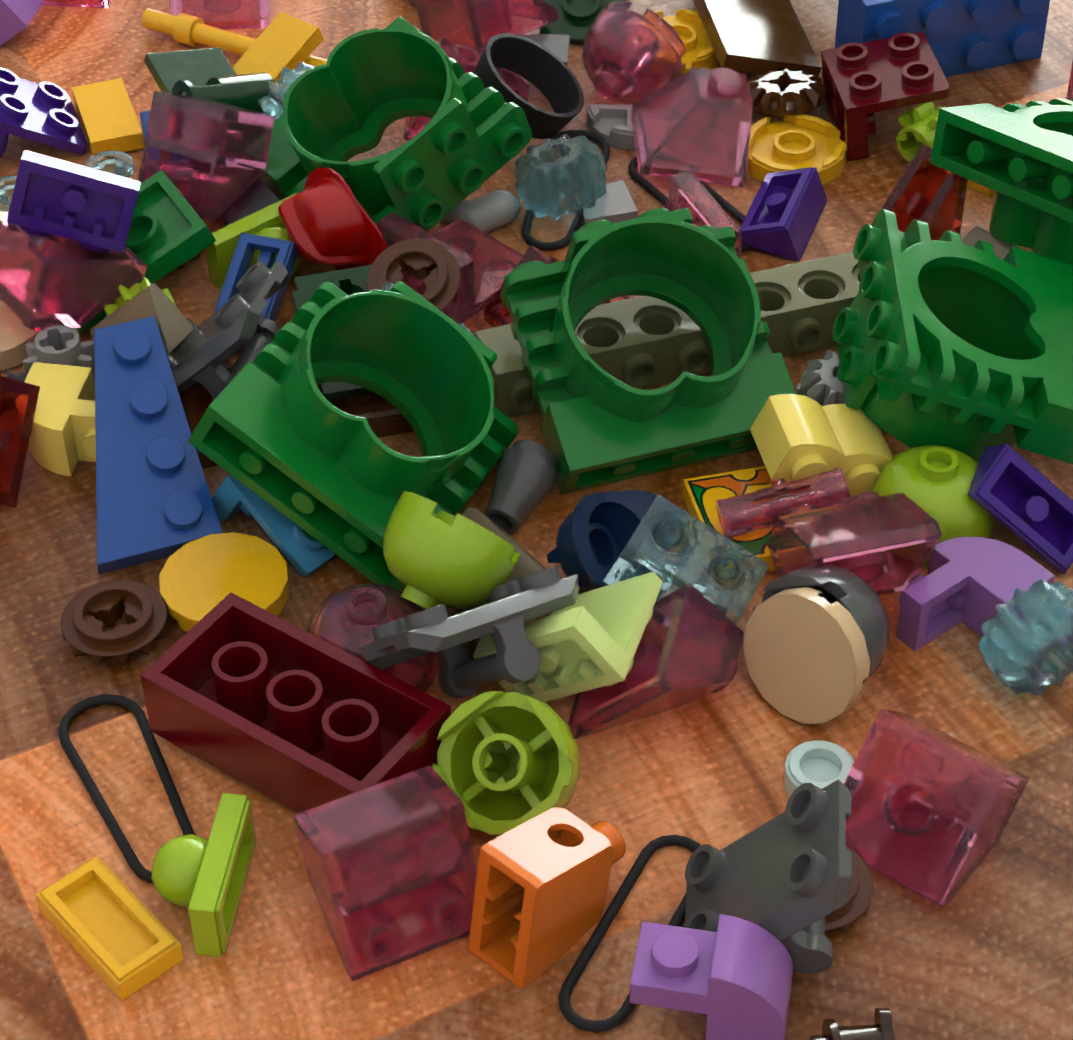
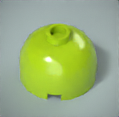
(939, 484)
(444, 556)
(507, 759)

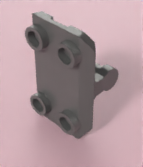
(227, 330)
(447, 636)
(780, 875)

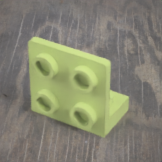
(588, 641)

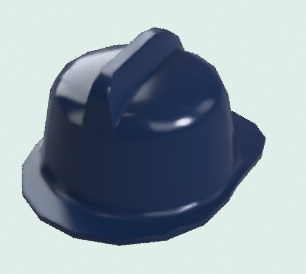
(597, 533)

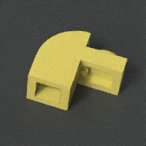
(63, 417)

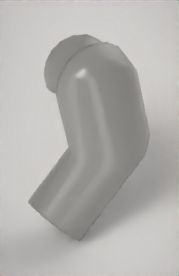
(487, 211)

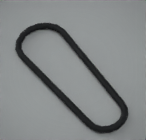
(579, 216)
(92, 789)

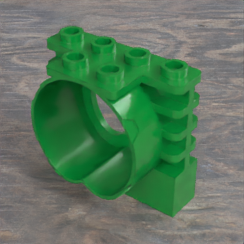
(367, 87)
(1022, 157)
(958, 342)
(621, 432)
(328, 465)

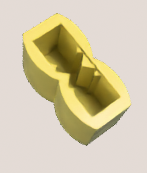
(808, 439)

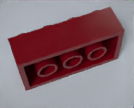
(287, 708)

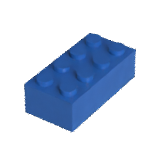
(960, 32)

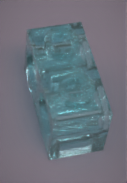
(690, 552)

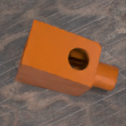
(540, 891)

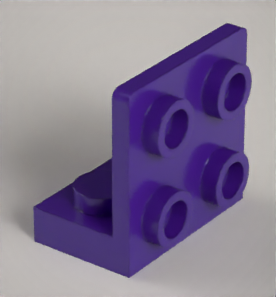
(38, 114)
(73, 202)

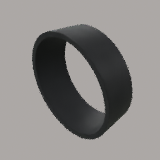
(539, 68)

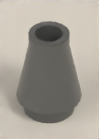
(520, 483)

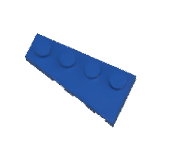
(146, 471)

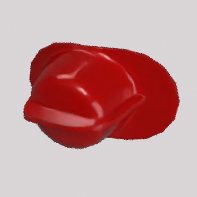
(331, 223)

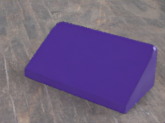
(785, 213)
(1025, 504)

